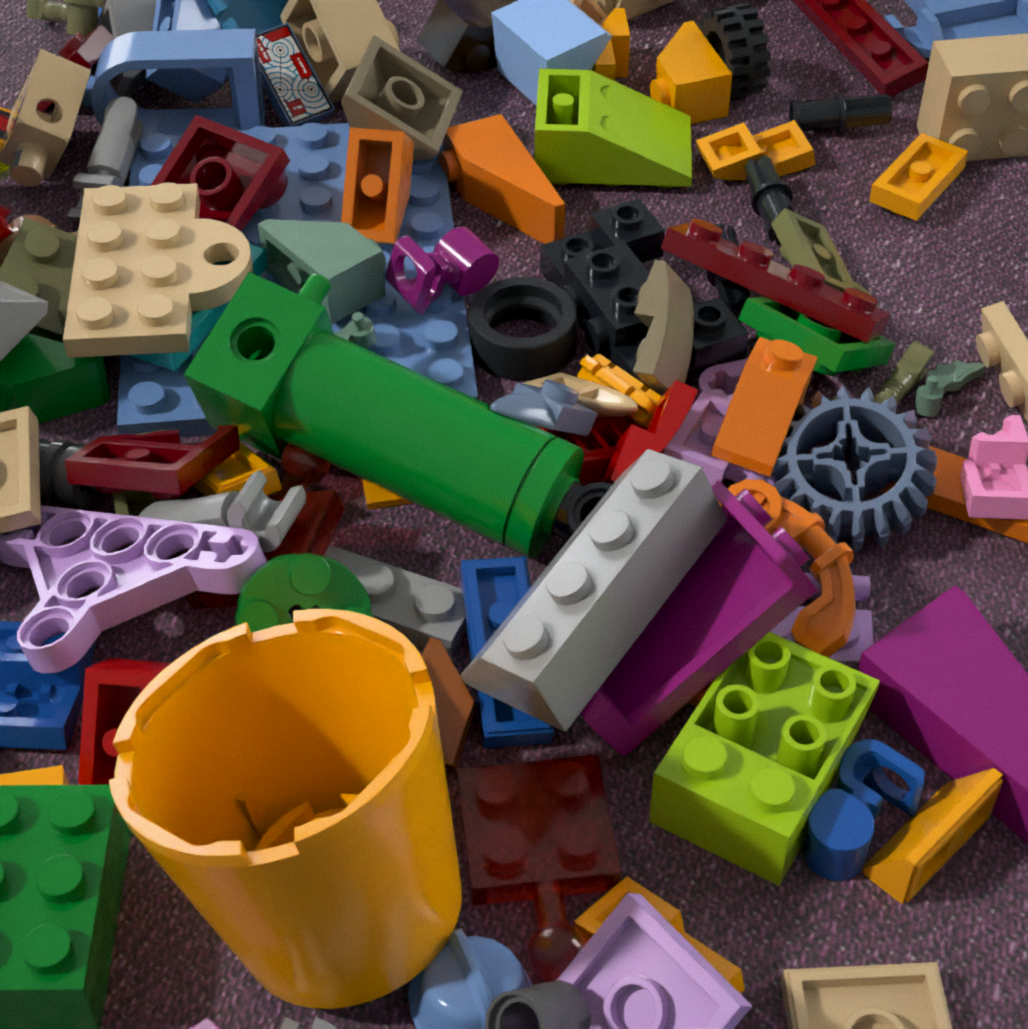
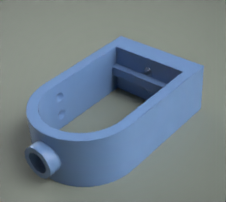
(180, 50)

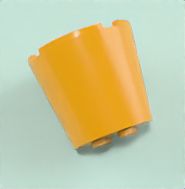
(300, 802)

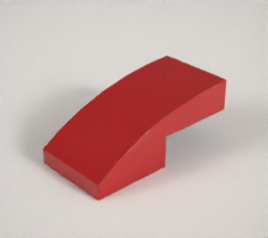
(664, 424)

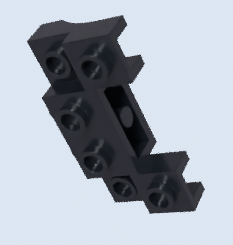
(604, 278)

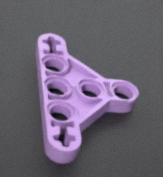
(128, 579)

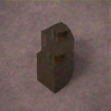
(462, 34)

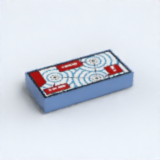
(290, 79)

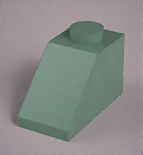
(330, 249)

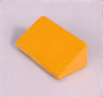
(934, 834)

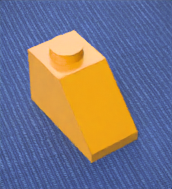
(692, 76)

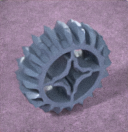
(894, 455)

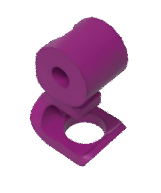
(457, 260)

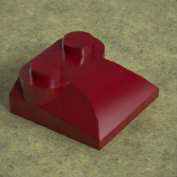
(231, 169)

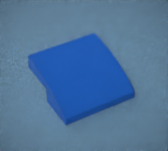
(35, 706)

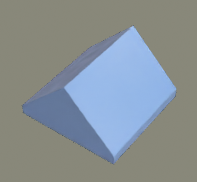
(544, 36)

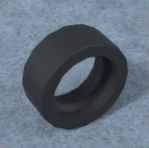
(523, 357)

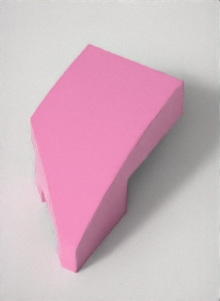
(997, 473)

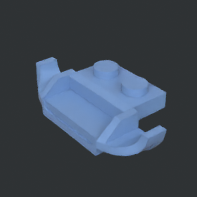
(961, 20)

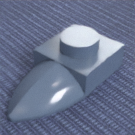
(548, 406)

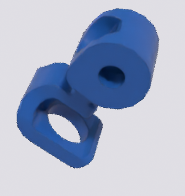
(845, 816)

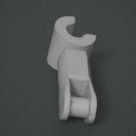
(112, 151)
(243, 509)

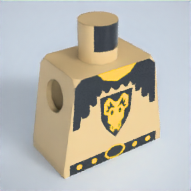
(37, 139)

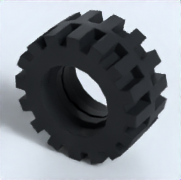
(741, 45)

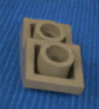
(668, 312)

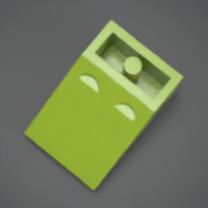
(608, 133)
(760, 755)

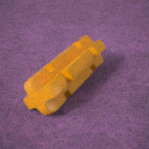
(604, 372)

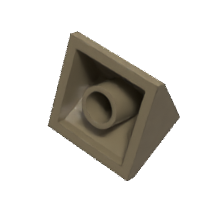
(400, 95)

